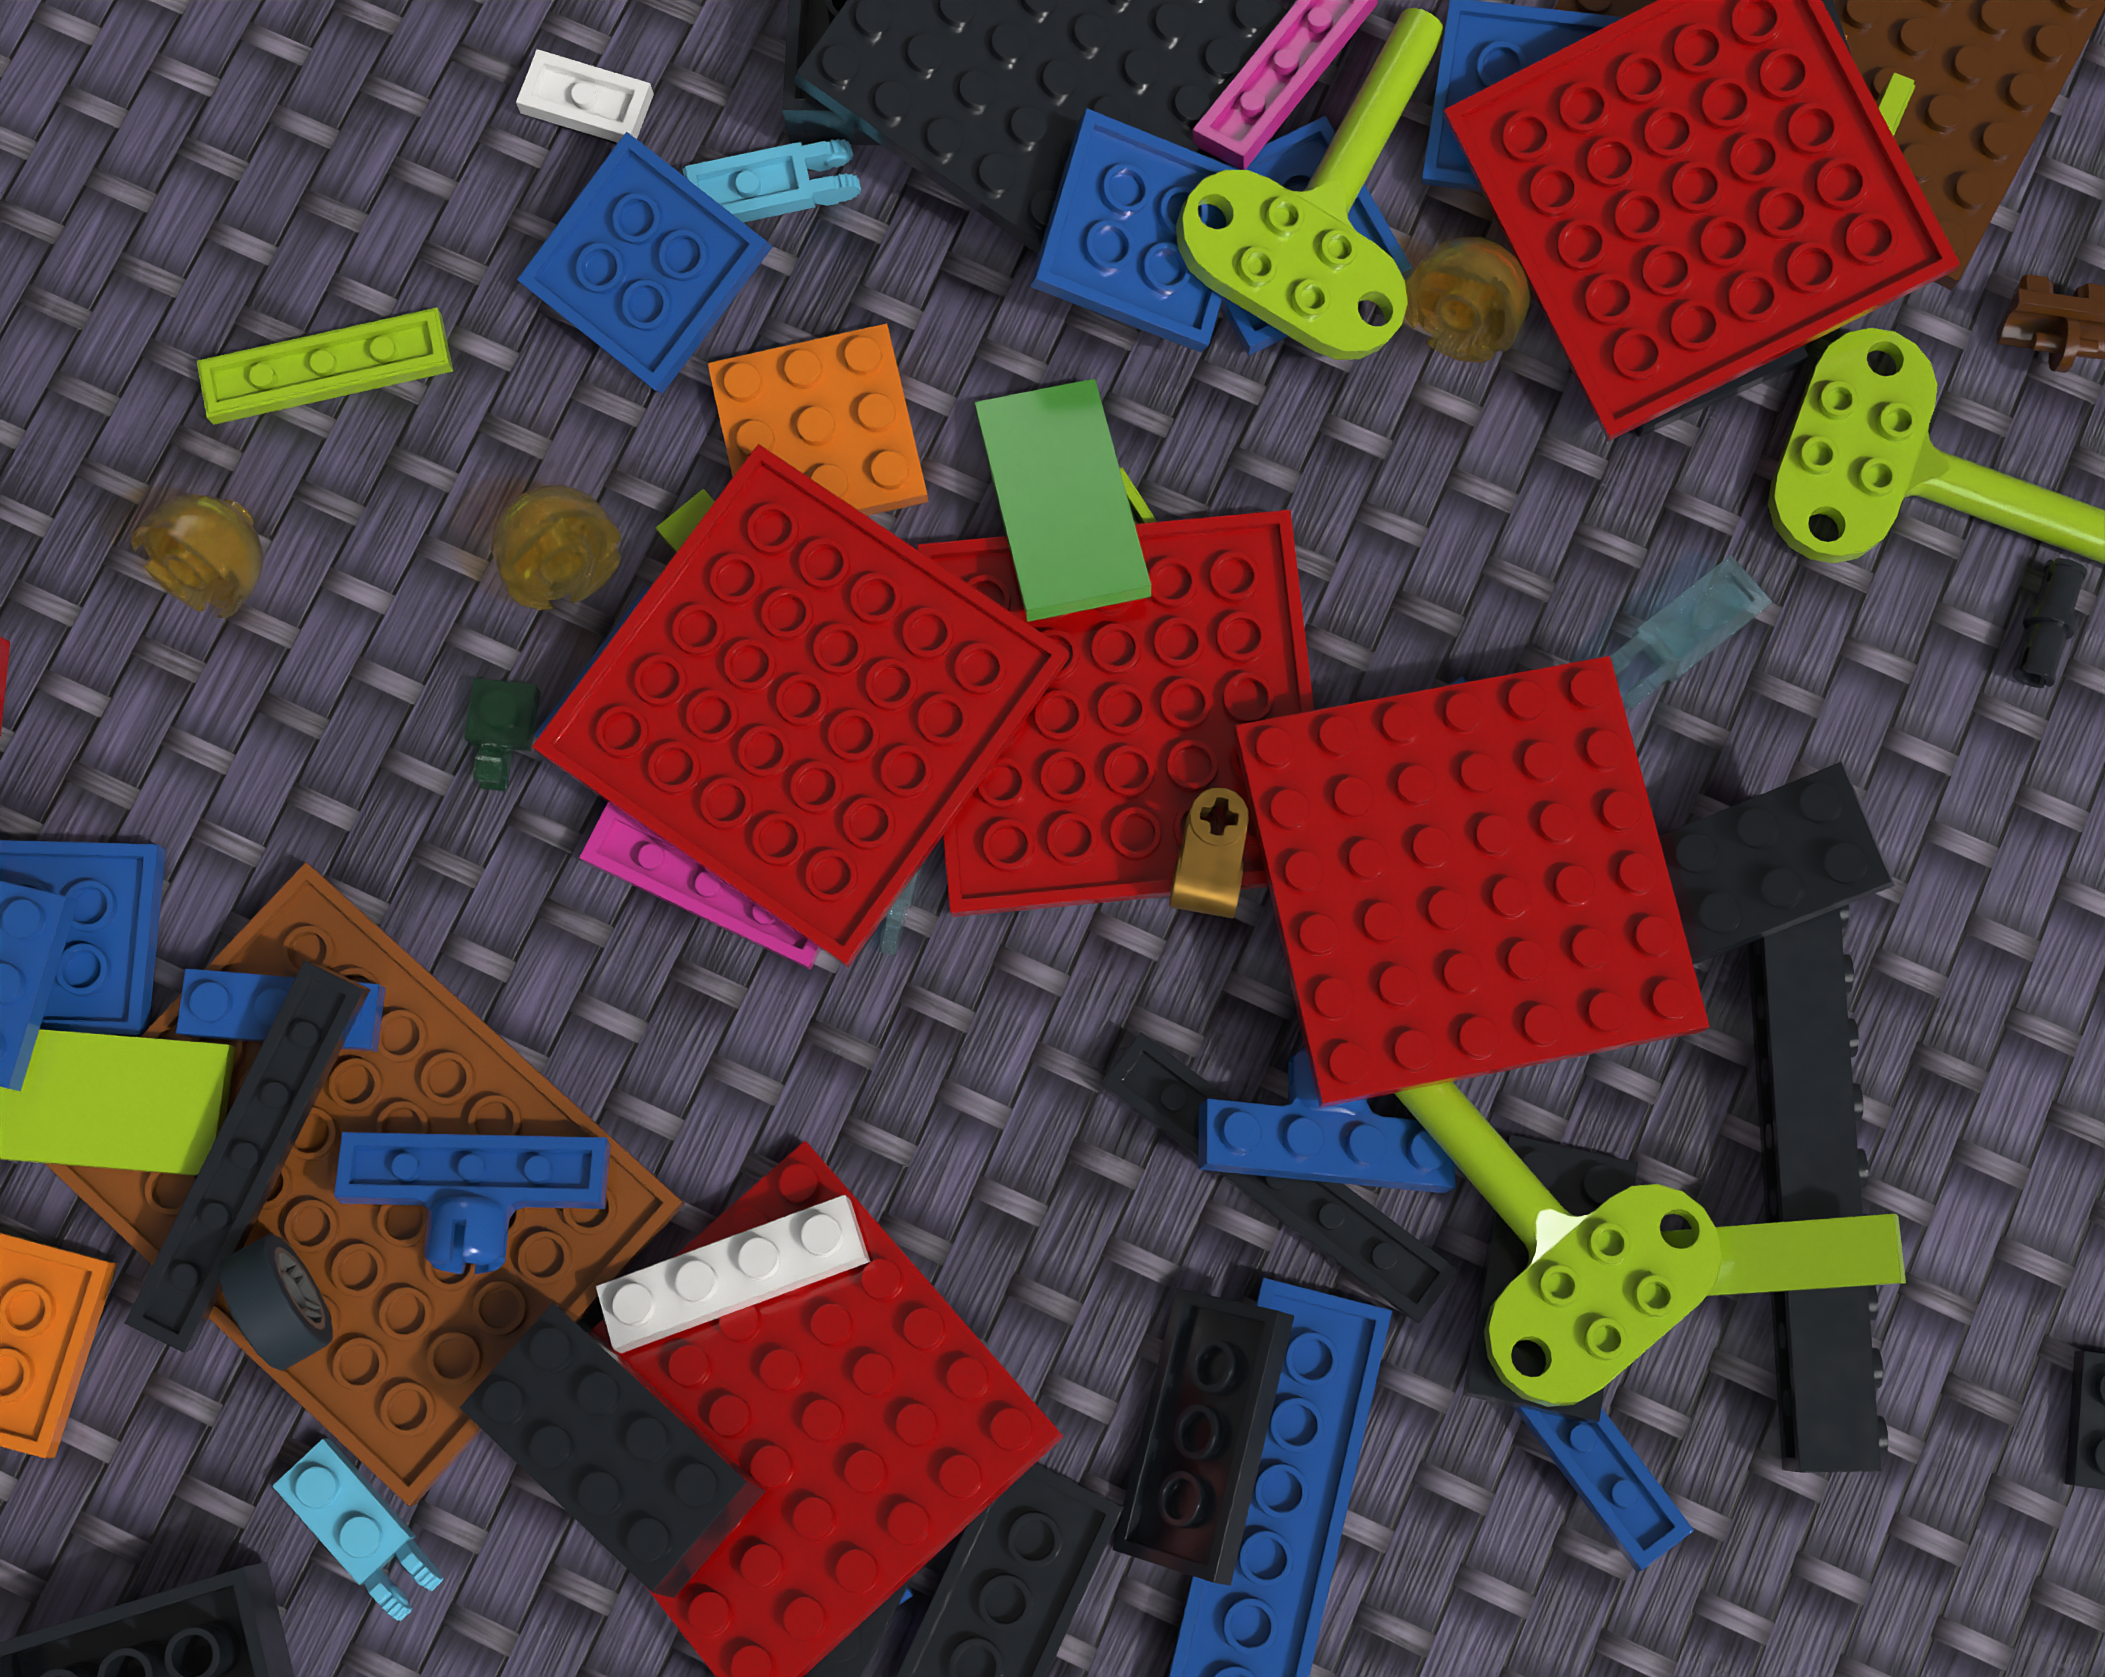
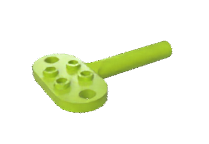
(1295, 251)
(1867, 446)
(1593, 1282)

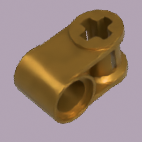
(1210, 865)

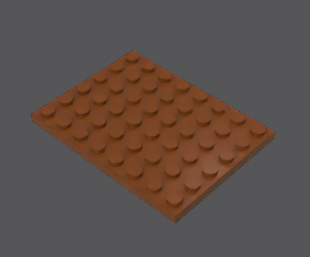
(403, 1332)

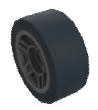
(275, 1302)

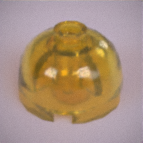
(1468, 298)
(554, 545)
(202, 551)

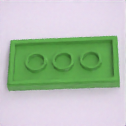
(1062, 500)

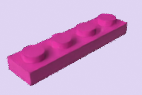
(1278, 78)
(651, 864)

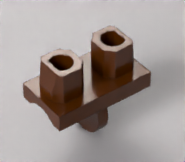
(2055, 322)

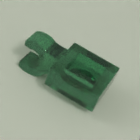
(500, 721)

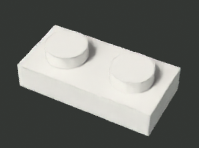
(584, 97)

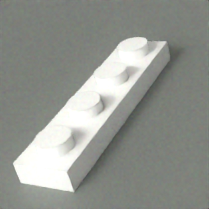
(732, 1274)

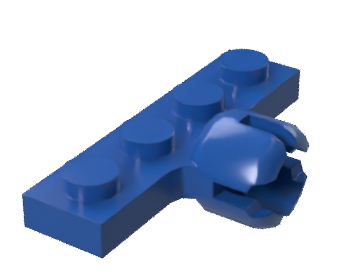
(1320, 1144)
(471, 1184)

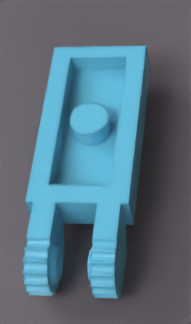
(776, 179)
(355, 1524)

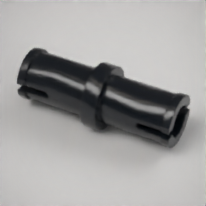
(2049, 623)

